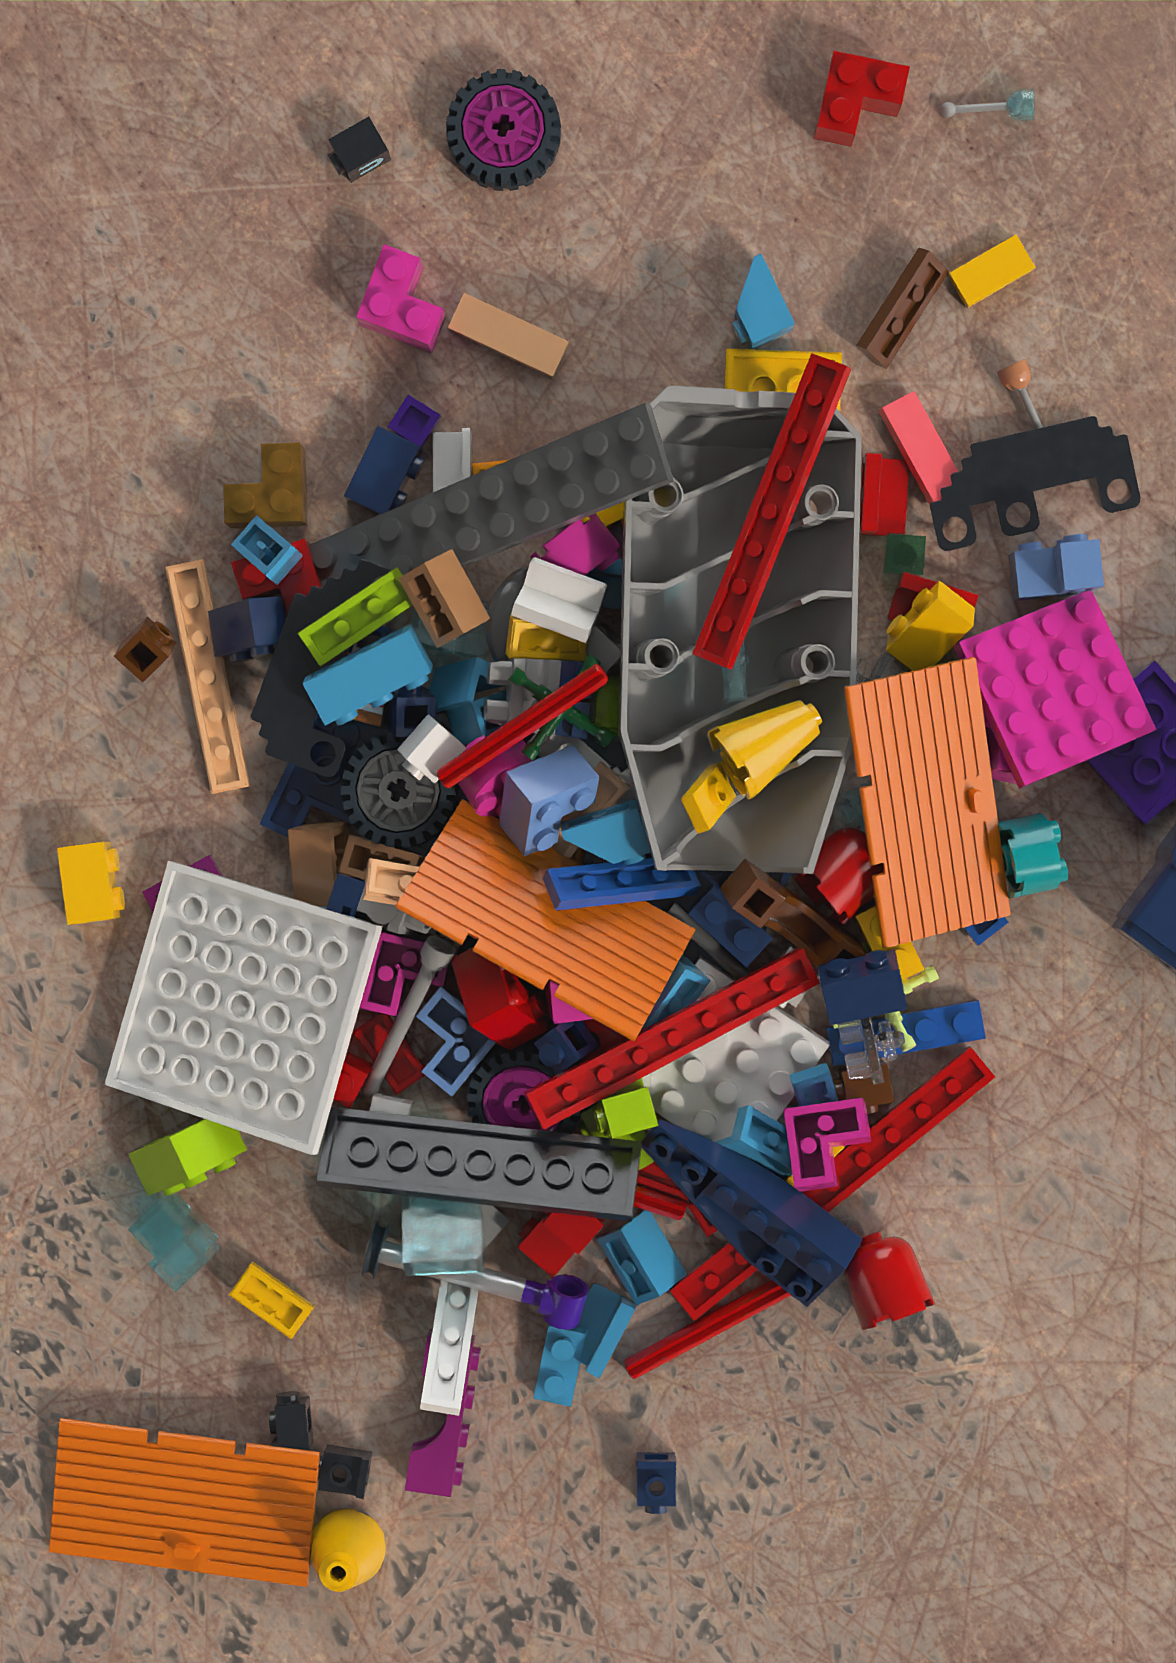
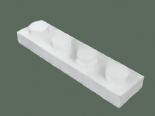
(449, 1349)

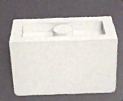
(451, 457)
(559, 600)

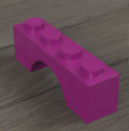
(434, 1460)

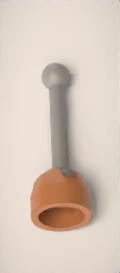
(1016, 378)

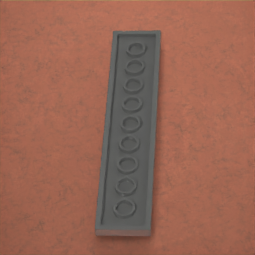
(510, 500)

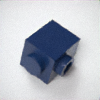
(408, 710)

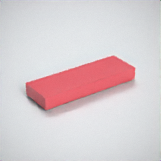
(919, 445)

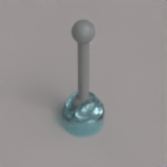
(1019, 106)

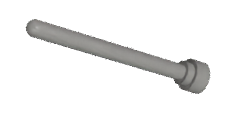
(435, 955)

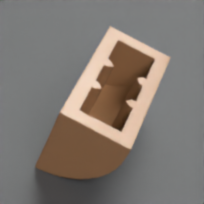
(444, 598)
(360, 850)
(316, 859)

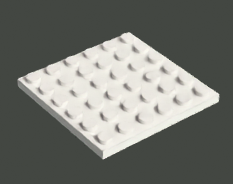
(243, 1006)

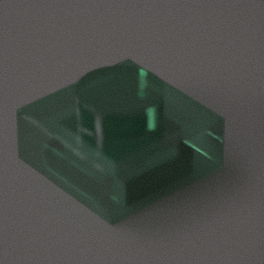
(904, 554)

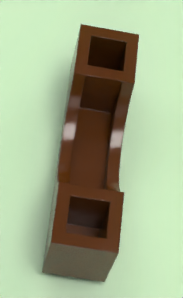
(775, 906)

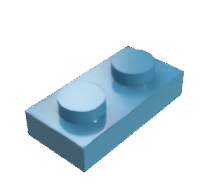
(560, 1365)

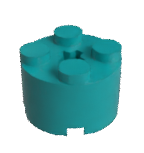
(1031, 855)

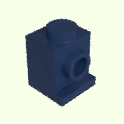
(558, 1051)
(651, 1468)

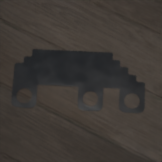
(1030, 461)
(283, 702)

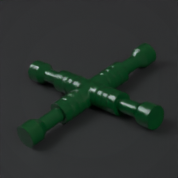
(572, 714)

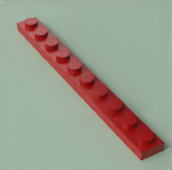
(854, 1167)

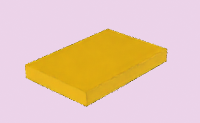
(768, 369)

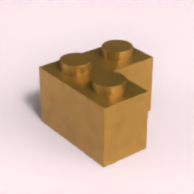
(280, 496)

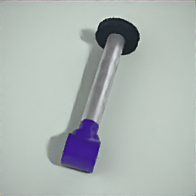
(558, 1300)

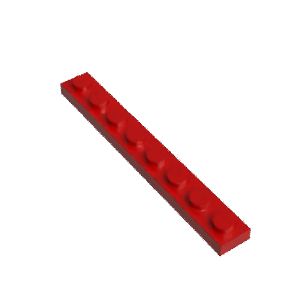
(771, 510)
(671, 1038)

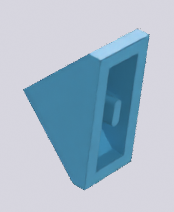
(267, 550)

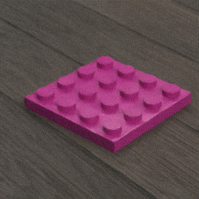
(1056, 688)

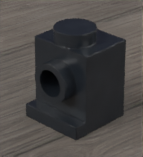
(291, 1421)
(353, 1461)

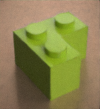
(625, 1111)
(185, 1156)

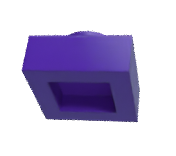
(414, 421)

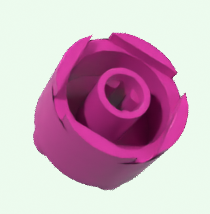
(582, 547)
(486, 785)

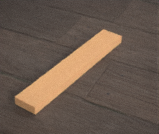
(207, 678)

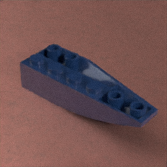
(756, 1211)

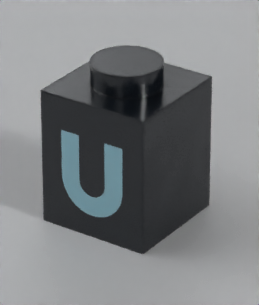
(358, 150)

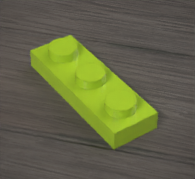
(356, 617)

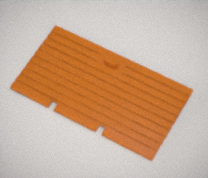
(928, 801)
(602, 957)
(184, 1502)

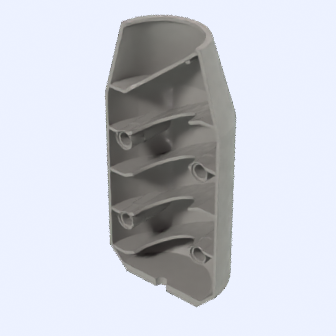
(808, 608)

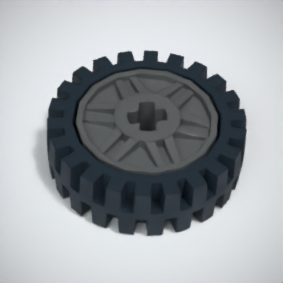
(371, 803)

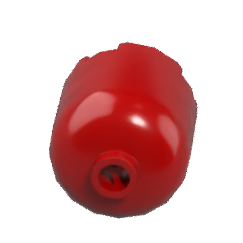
(841, 875)
(886, 1281)

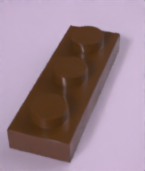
(902, 308)

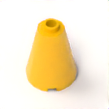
(764, 744)
(346, 1549)

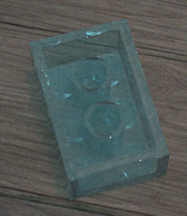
(441, 1237)

